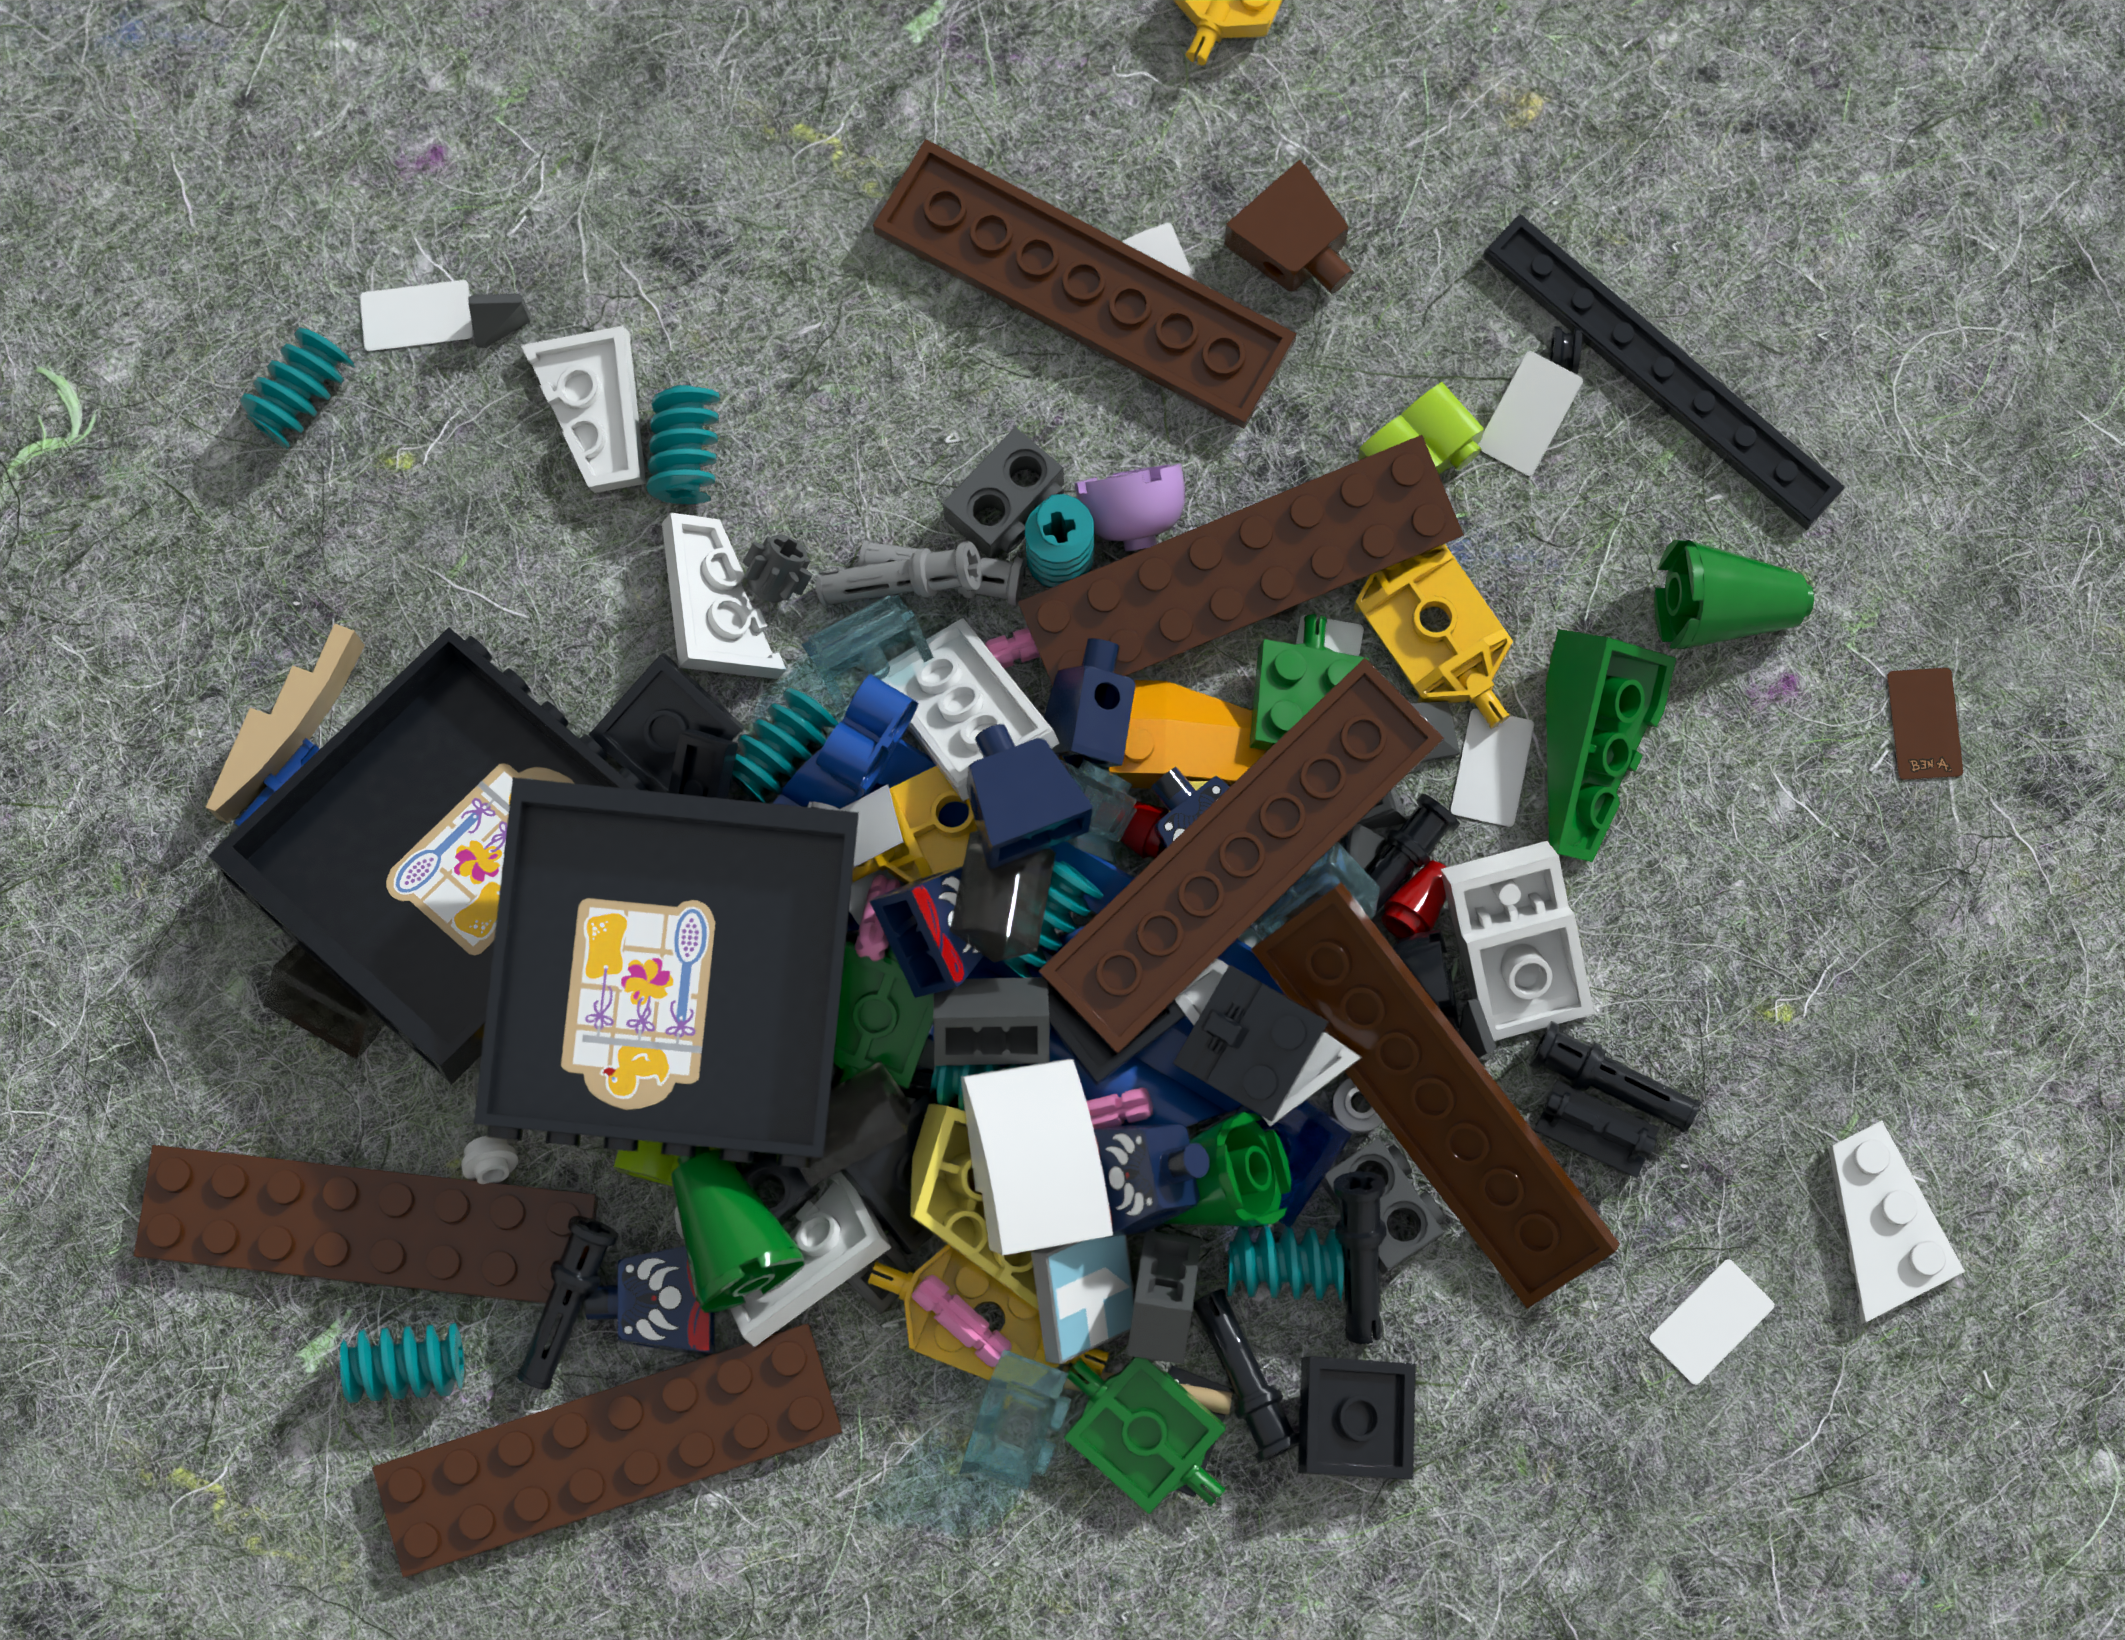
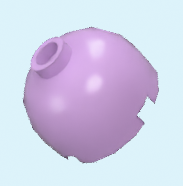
(1135, 504)

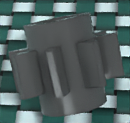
(777, 568)

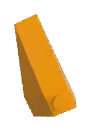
(1187, 731)

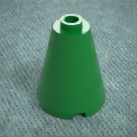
(1725, 596)
(1243, 1176)
(729, 1233)

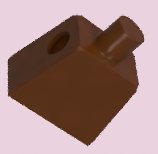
(1292, 233)

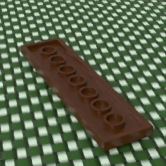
(1085, 283)
(1248, 563)
(1241, 855)
(1437, 1097)
(355, 1224)
(606, 1450)

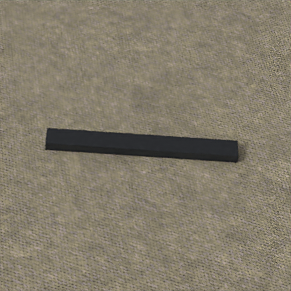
(1664, 372)

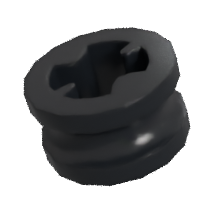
(1566, 348)

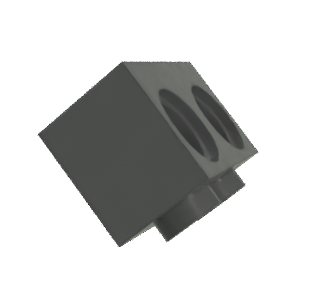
(992, 488)
(1398, 1198)
(1164, 1297)

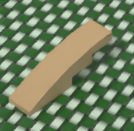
(271, 740)

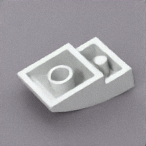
(1518, 939)
(1035, 1157)

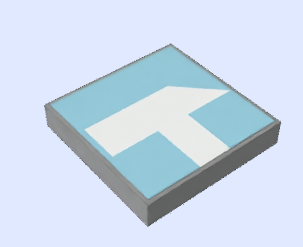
(1083, 1295)

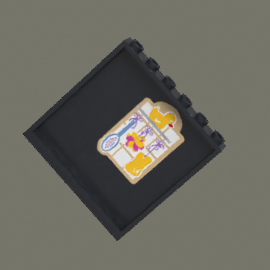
(397, 839)
(666, 971)

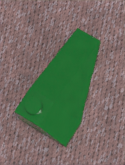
(1596, 715)

